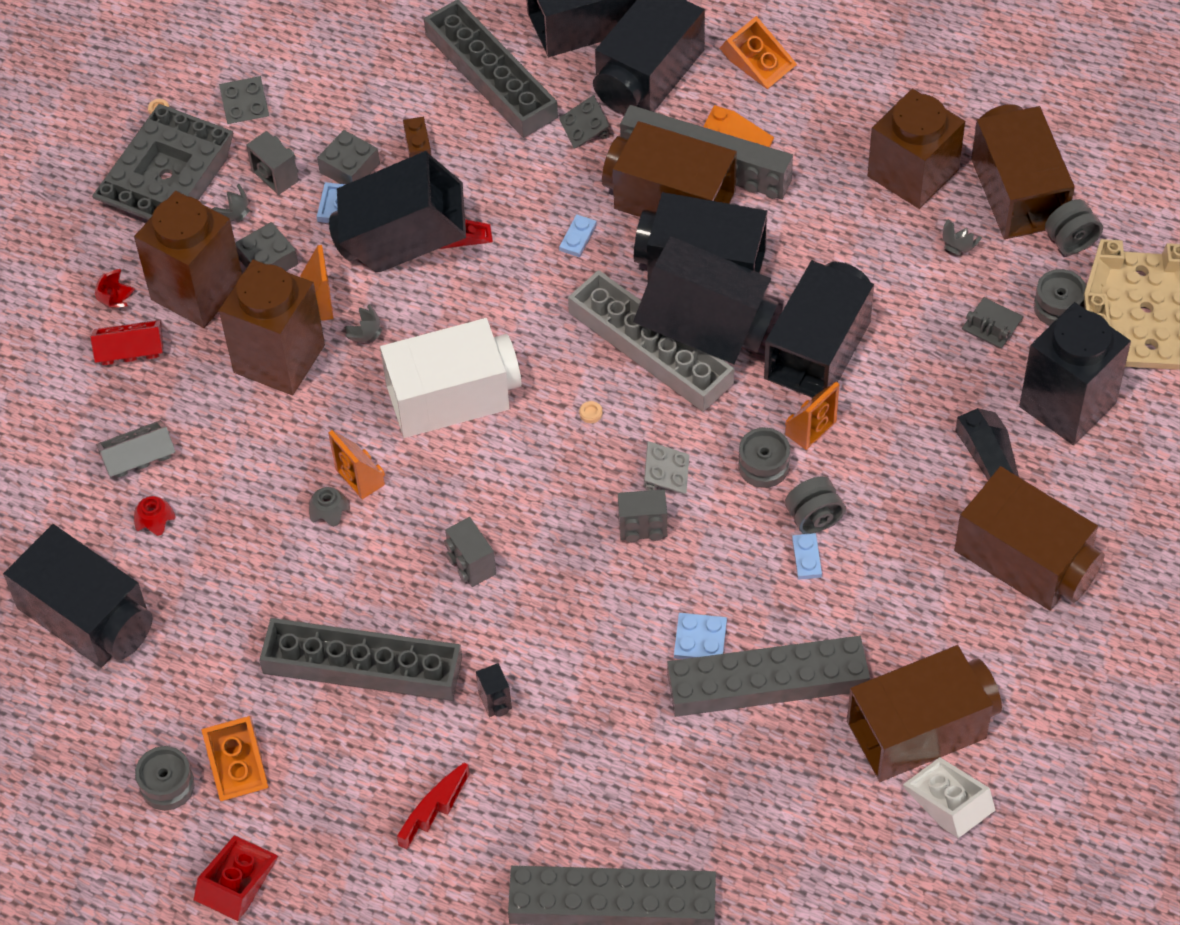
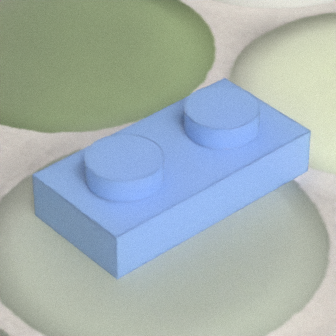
(577, 235)
(806, 556)

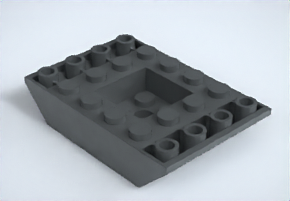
(165, 144)

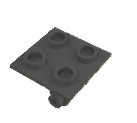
(244, 100)
(585, 122)
(992, 322)

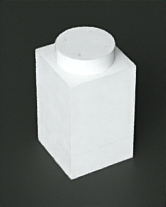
(449, 376)

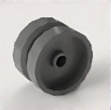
(1073, 227)
(1056, 293)
(764, 457)
(815, 505)
(164, 778)

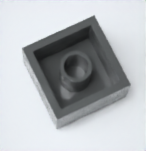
(348, 158)
(272, 162)
(267, 247)
(642, 515)
(470, 552)

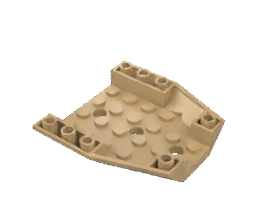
(1119, 292)

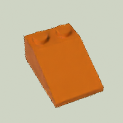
(758, 53)
(734, 124)
(317, 273)
(814, 417)
(355, 465)
(235, 758)

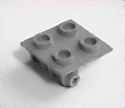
(666, 468)

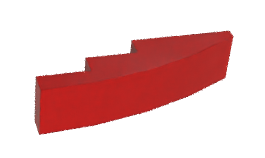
(439, 799)

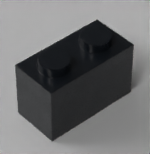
(494, 690)

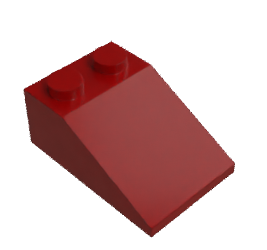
(234, 877)

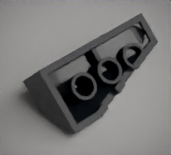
(986, 441)

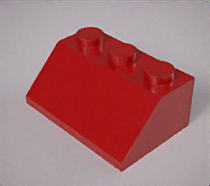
(127, 342)

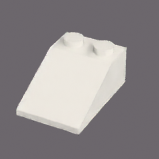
(951, 796)

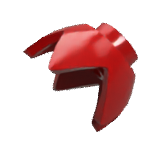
(110, 291)
(155, 519)

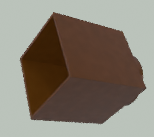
(915, 147)

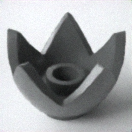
(237, 205)
(958, 241)
(369, 328)
(330, 510)

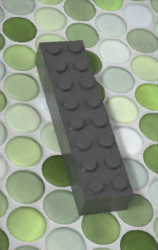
(491, 68)
(757, 166)
(361, 659)
(766, 675)
(610, 896)

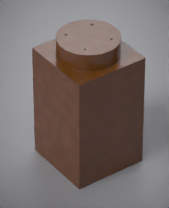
(668, 163)
(1020, 168)
(188, 258)
(272, 327)
(1029, 540)
(922, 711)

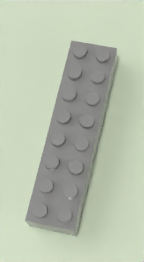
(610, 313)

